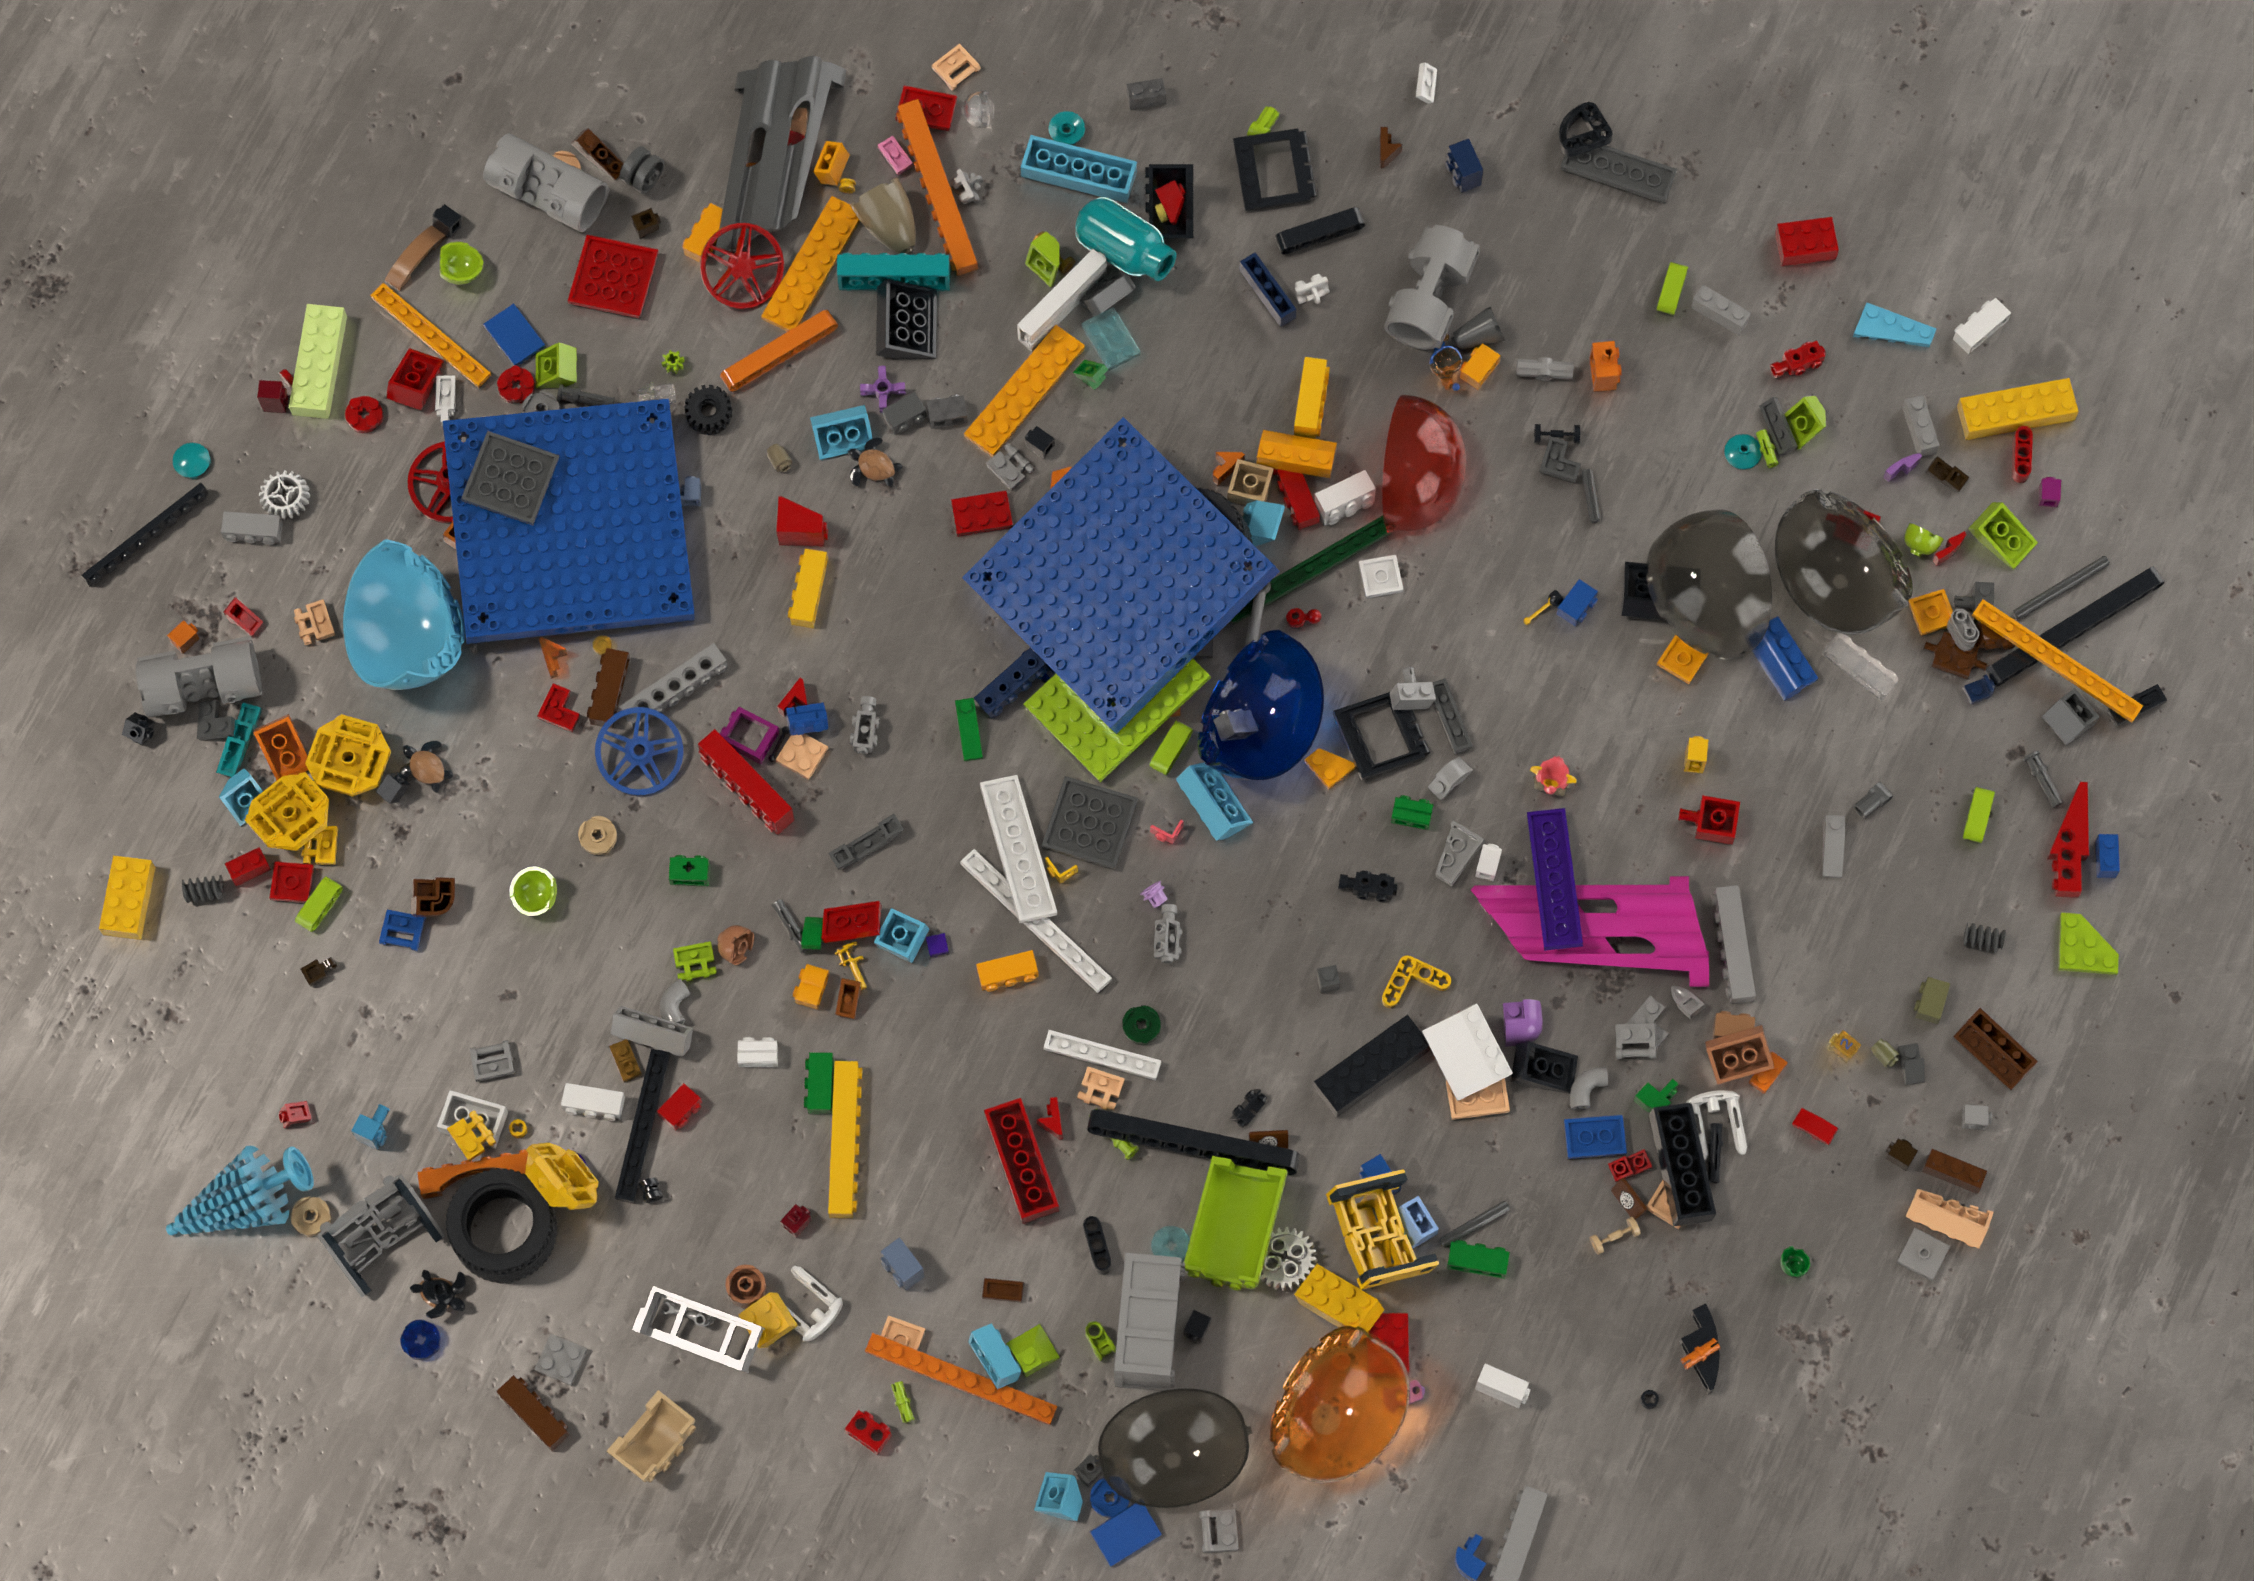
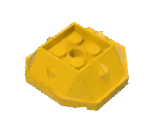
(345, 738)
(289, 796)
(561, 1176)

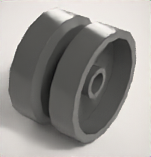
(642, 170)

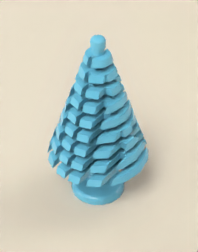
(244, 1194)

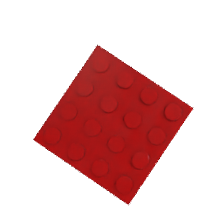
(613, 276)

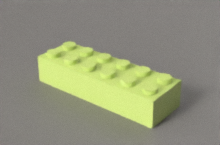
(317, 361)

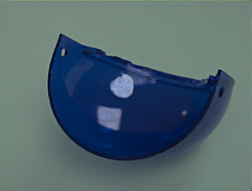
(1286, 699)

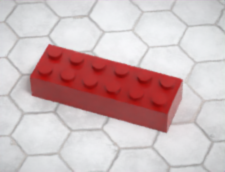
(745, 782)
(1021, 1160)

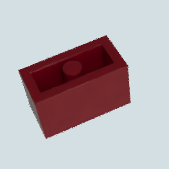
(273, 396)

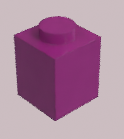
(2050, 492)

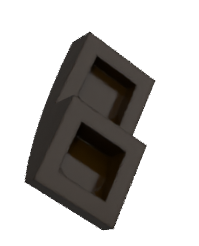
(1947, 475)

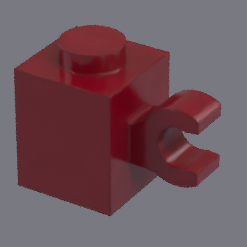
(796, 1220)

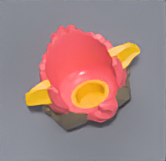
(1552, 776)

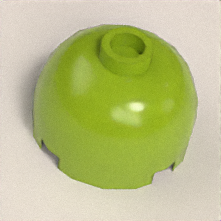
(1921, 540)

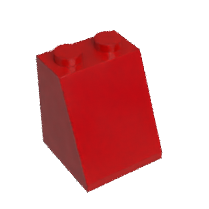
(799, 525)

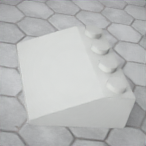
(1467, 1052)

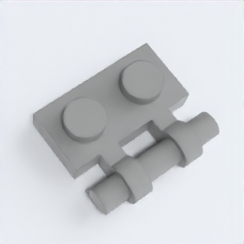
(1006, 471)

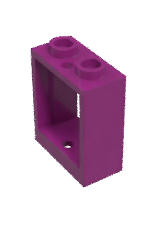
(767, 742)

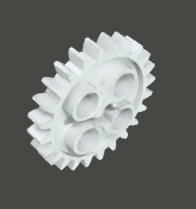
(1291, 1243)

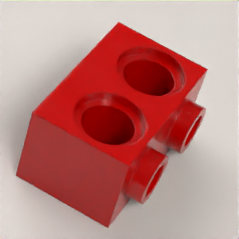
(865, 1435)

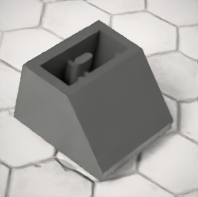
(2070, 717)

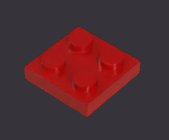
(291, 882)

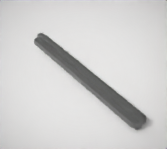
(2061, 587)

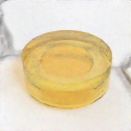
(601, 643)

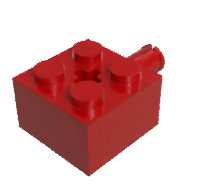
(1704, 819)

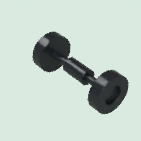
(1557, 433)

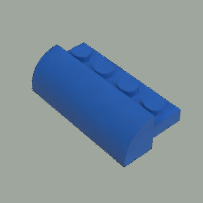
(1783, 660)

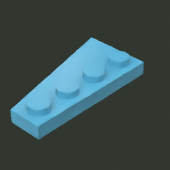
(1890, 326)

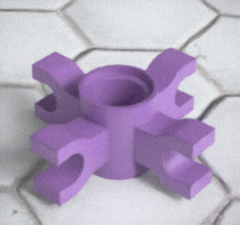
(897, 388)

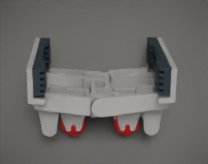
(355, 1228)

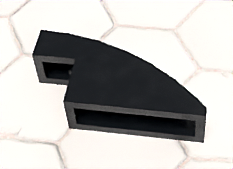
(1708, 1369)

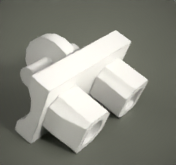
(1311, 291)

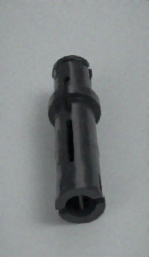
(1715, 1152)

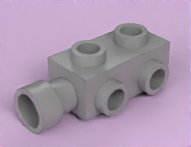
(865, 733)
(1167, 935)

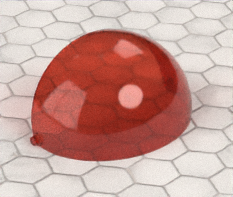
(1421, 465)

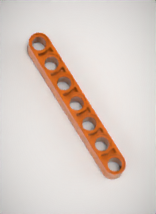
(779, 350)

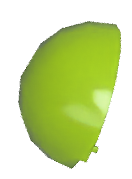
(460, 263)
(533, 891)

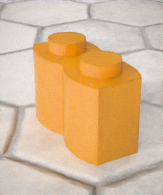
(811, 987)

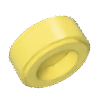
(1161, 212)

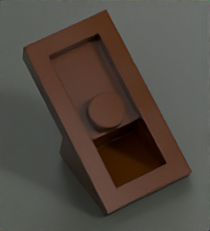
(1388, 151)

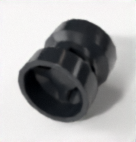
(650, 1190)

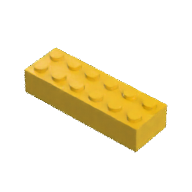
(2017, 407)

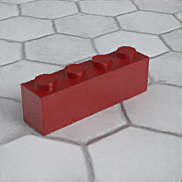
(1297, 498)

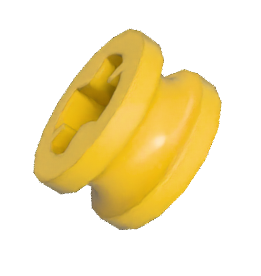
(847, 185)
(518, 1122)

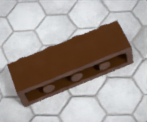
(609, 686)
(533, 1413)

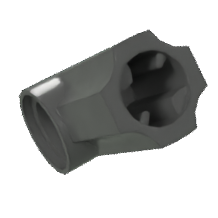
(1876, 797)

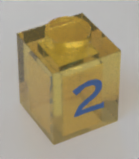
(1843, 1046)

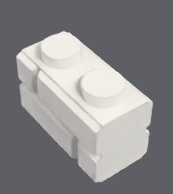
(757, 1053)

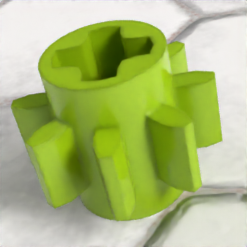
(672, 356)

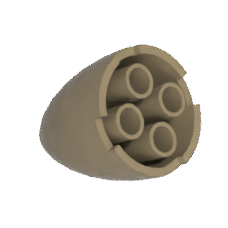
(888, 216)

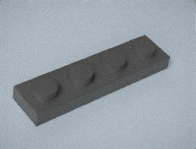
(1451, 717)

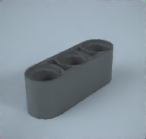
(1109, 293)

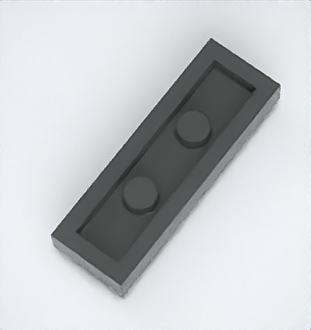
(1778, 426)

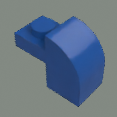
(1466, 1562)

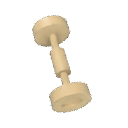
(1632, 1226)

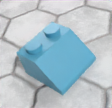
(1263, 520)

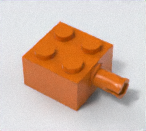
(1604, 366)

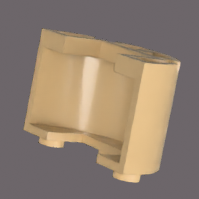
(654, 1438)

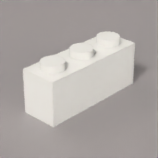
(1981, 325)
(592, 1102)

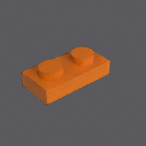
(1764, 1079)

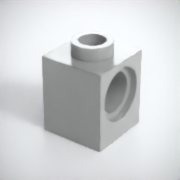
(1976, 1117)

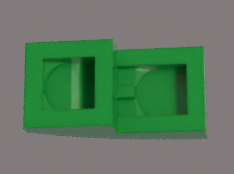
(812, 933)

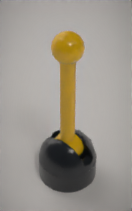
(1554, 599)

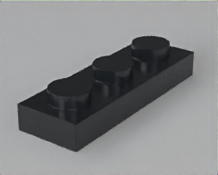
(2148, 698)

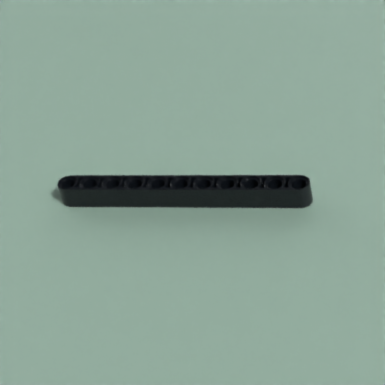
(2079, 623)
(1191, 1141)

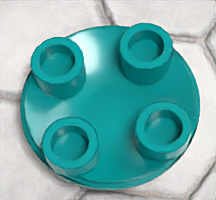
(191, 460)

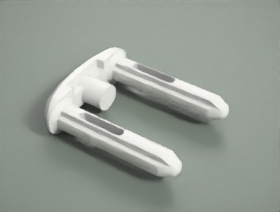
(1712, 1100)
(823, 1319)

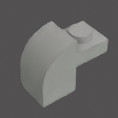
(1449, 776)

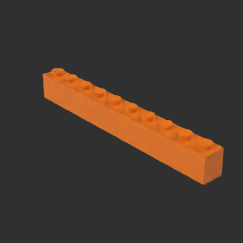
(937, 187)

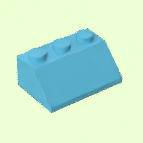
(841, 431)

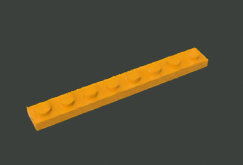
(431, 335)

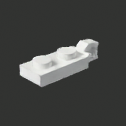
(445, 396)

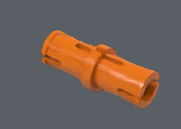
(1700, 1353)

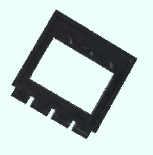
(1248, 171)
(1356, 744)

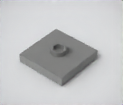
(1923, 1254)

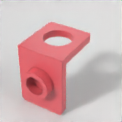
(1164, 836)

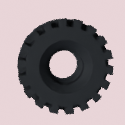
(704, 397)

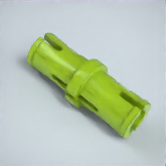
(1767, 448)
(902, 1402)

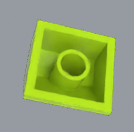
(556, 366)

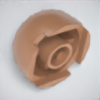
(734, 943)

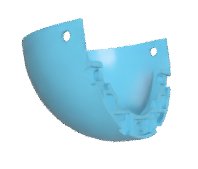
(400, 619)

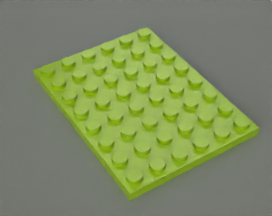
(1090, 738)

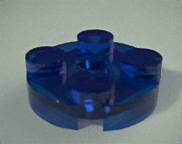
(410, 1335)

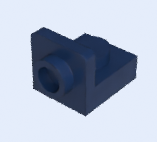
(1979, 689)

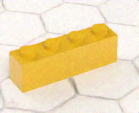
(809, 588)

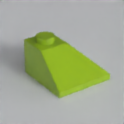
(1044, 257)
(1806, 420)
(1033, 1350)

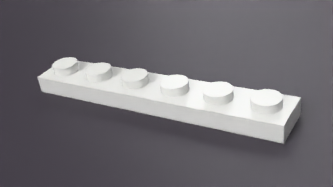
(1102, 1055)

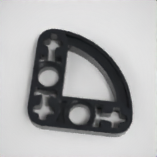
(1594, 134)

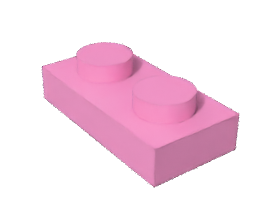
(895, 155)

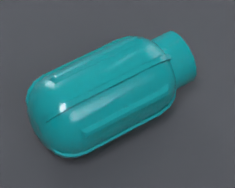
(1124, 239)

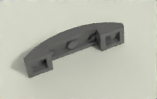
(867, 843)

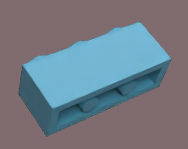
(994, 1356)

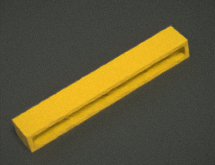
(843, 1139)

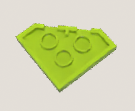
(2084, 948)

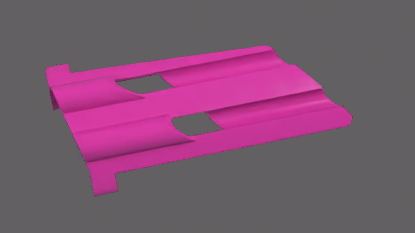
(1653, 912)

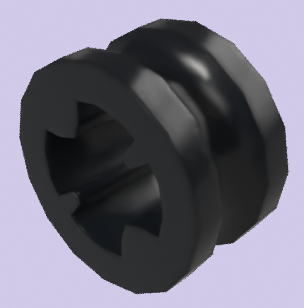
(1648, 1393)

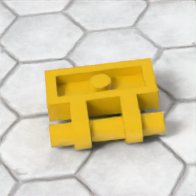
(325, 849)
(466, 1139)

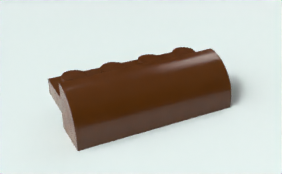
(1995, 1049)

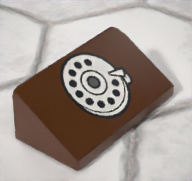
(1275, 1138)
(1629, 1199)

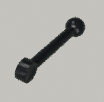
(785, 730)

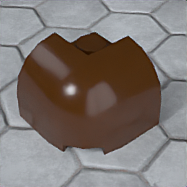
(432, 897)

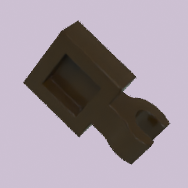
(315, 971)

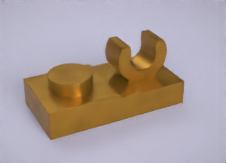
(625, 1060)

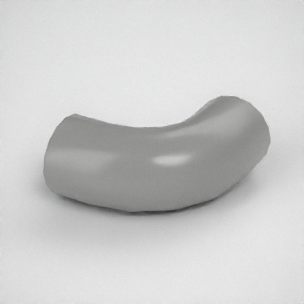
(671, 1000)
(1584, 1084)

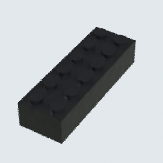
(1371, 1066)
(1682, 1164)

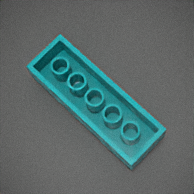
(869, 270)

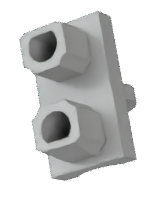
(963, 180)

